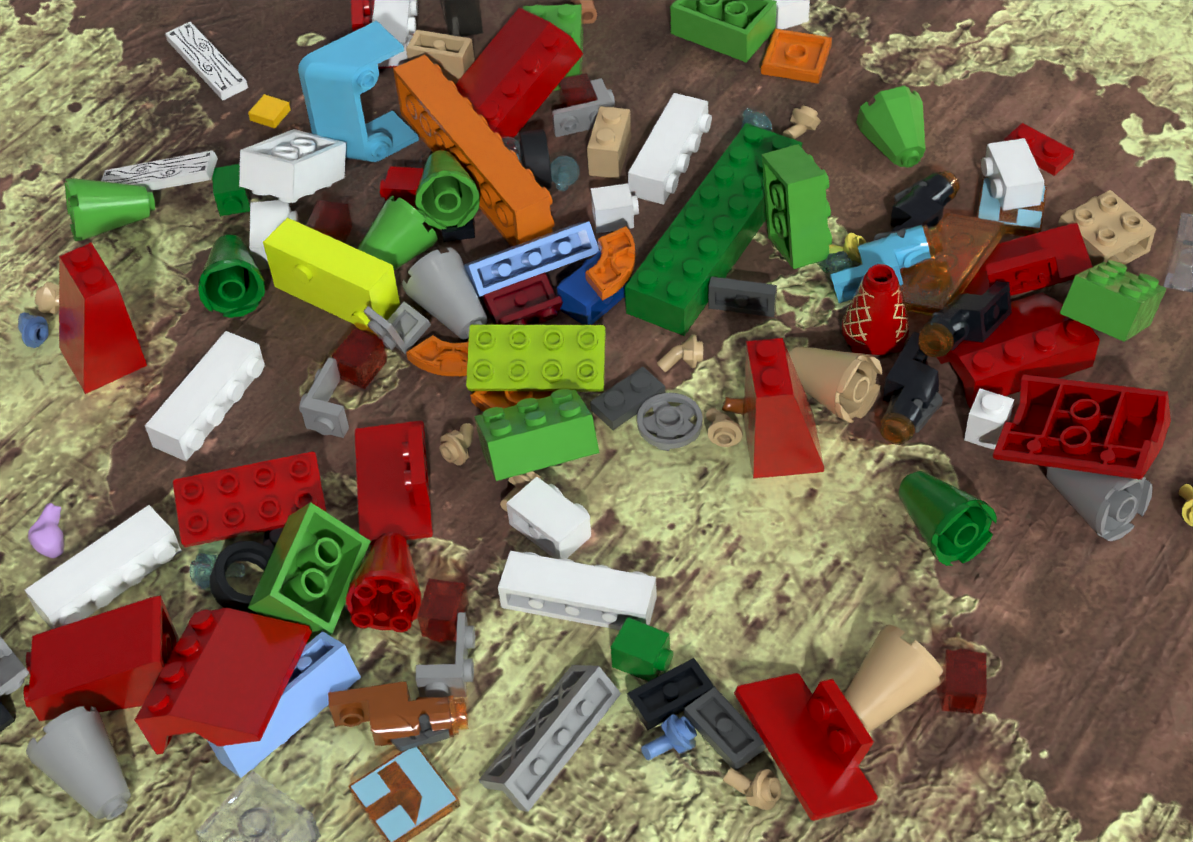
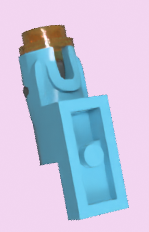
(893, 249)

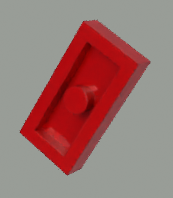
(1047, 152)

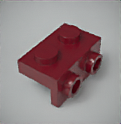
(523, 302)

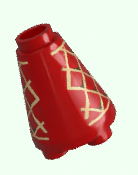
(877, 314)

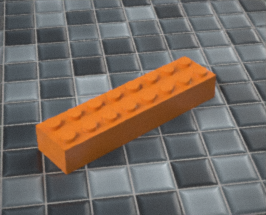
(448, 123)

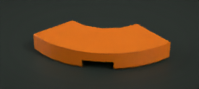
(615, 263)
(440, 357)

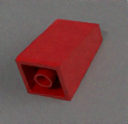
(94, 321)
(778, 414)
(100, 660)

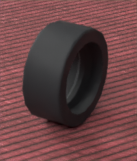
(536, 156)
(239, 551)

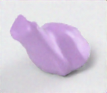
(45, 534)

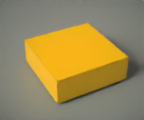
(269, 111)

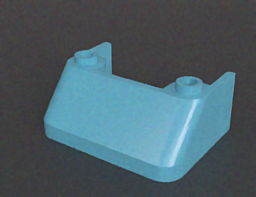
(332, 90)

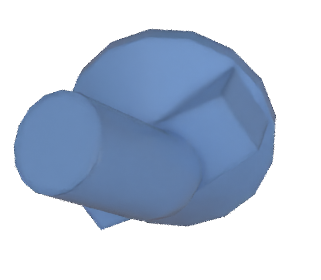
(33, 329)
(678, 734)

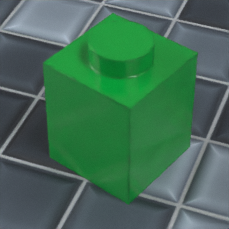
(227, 193)
(641, 650)

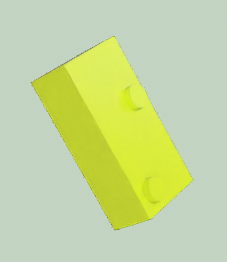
(330, 274)

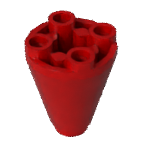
(385, 587)

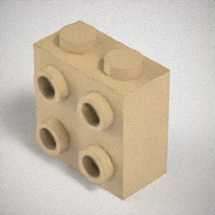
(1111, 229)

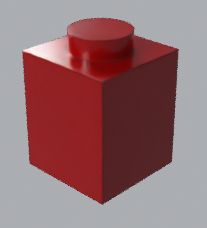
(401, 183)

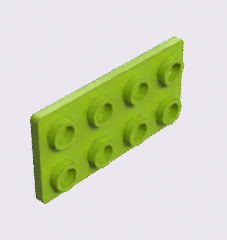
(536, 358)

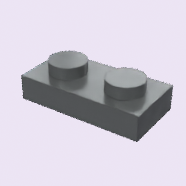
(742, 296)
(626, 398)
(724, 728)

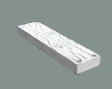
(206, 61)
(166, 172)

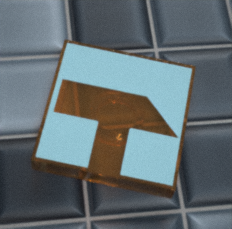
(1017, 221)
(404, 796)

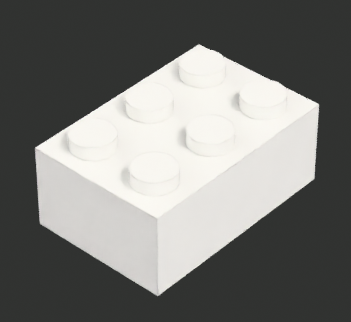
(292, 165)

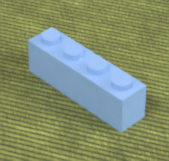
(532, 258)
(321, 669)

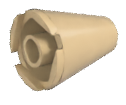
(838, 379)
(891, 678)

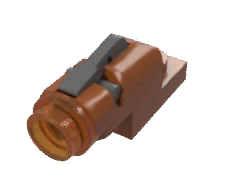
(396, 718)

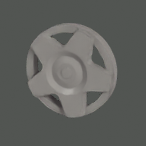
(669, 421)

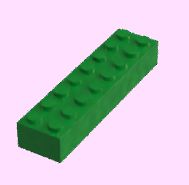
(705, 235)

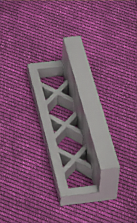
(552, 736)

